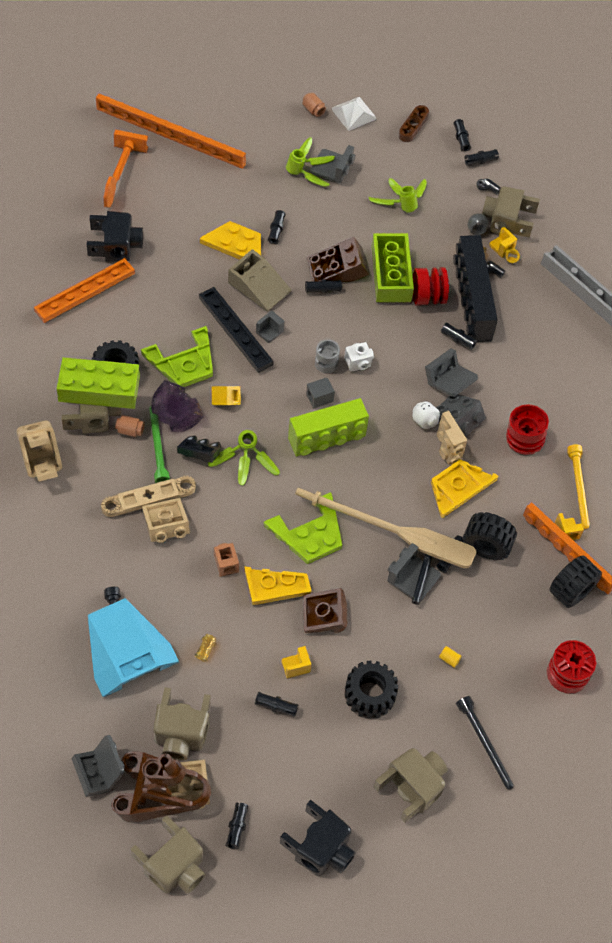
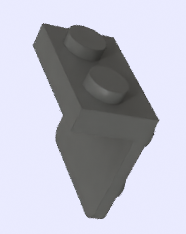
(336, 169)
(447, 375)
(465, 411)
(406, 571)
(99, 768)

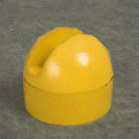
(512, 259)

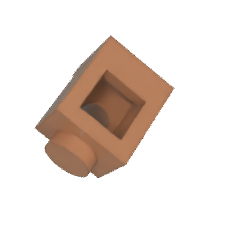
(226, 559)

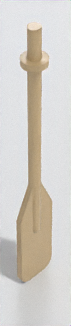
(427, 540)

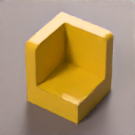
(504, 242)
(226, 395)
(569, 526)
(297, 664)

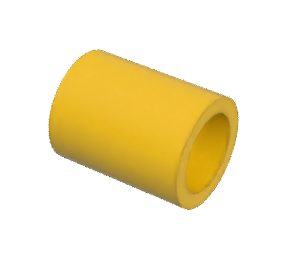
(450, 656)

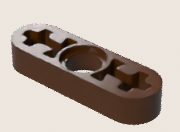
(413, 129)

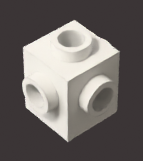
(358, 356)

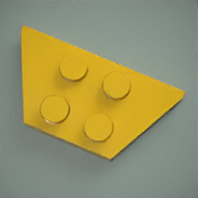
(233, 240)
(458, 485)

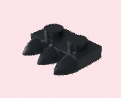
(199, 449)

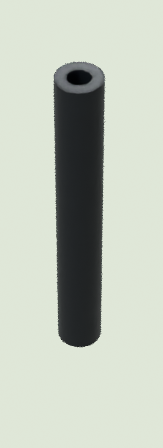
(421, 579)

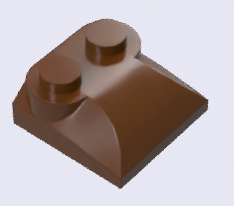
(325, 611)

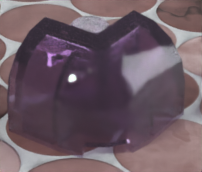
(176, 407)

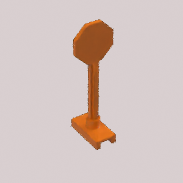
(129, 142)

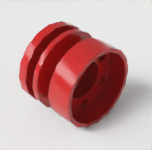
(431, 286)
(527, 429)
(571, 666)

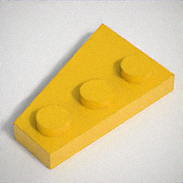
(274, 586)

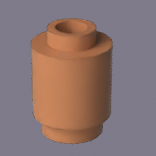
(314, 104)
(130, 426)

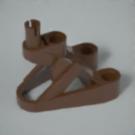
(155, 788)

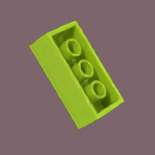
(392, 267)
(98, 383)
(328, 427)

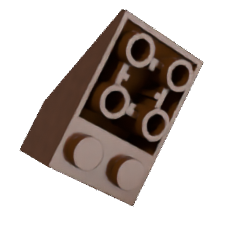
(339, 262)

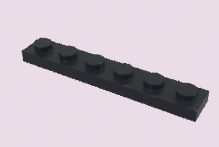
(236, 329)

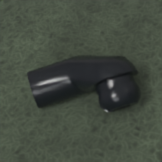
(487, 184)
(494, 268)

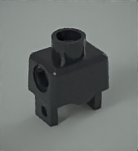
(118, 236)
(324, 842)

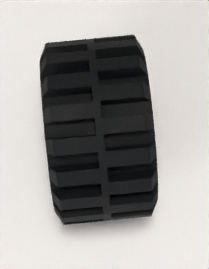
(116, 352)
(490, 535)
(575, 581)
(371, 674)

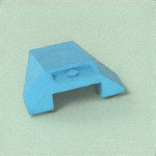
(125, 646)

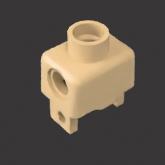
(37, 447)

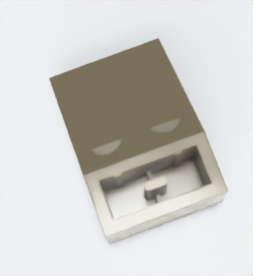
(258, 280)

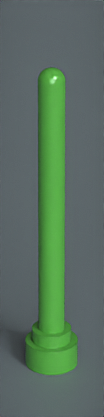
(161, 473)

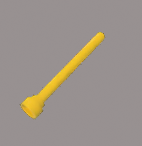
(575, 453)

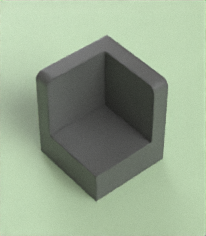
(270, 326)
(320, 392)

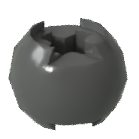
(478, 229)

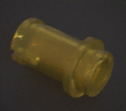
(206, 646)

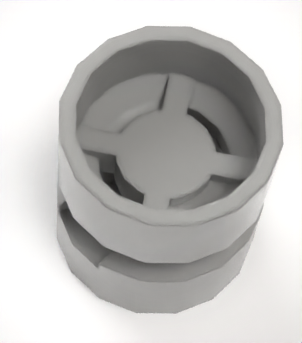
(327, 356)

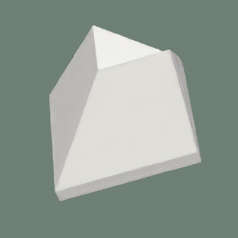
(354, 113)

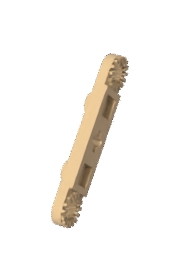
(136, 498)

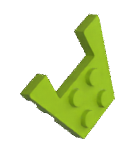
(186, 366)
(313, 538)

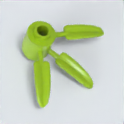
(298, 158)
(407, 195)
(244, 461)

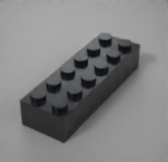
(475, 288)

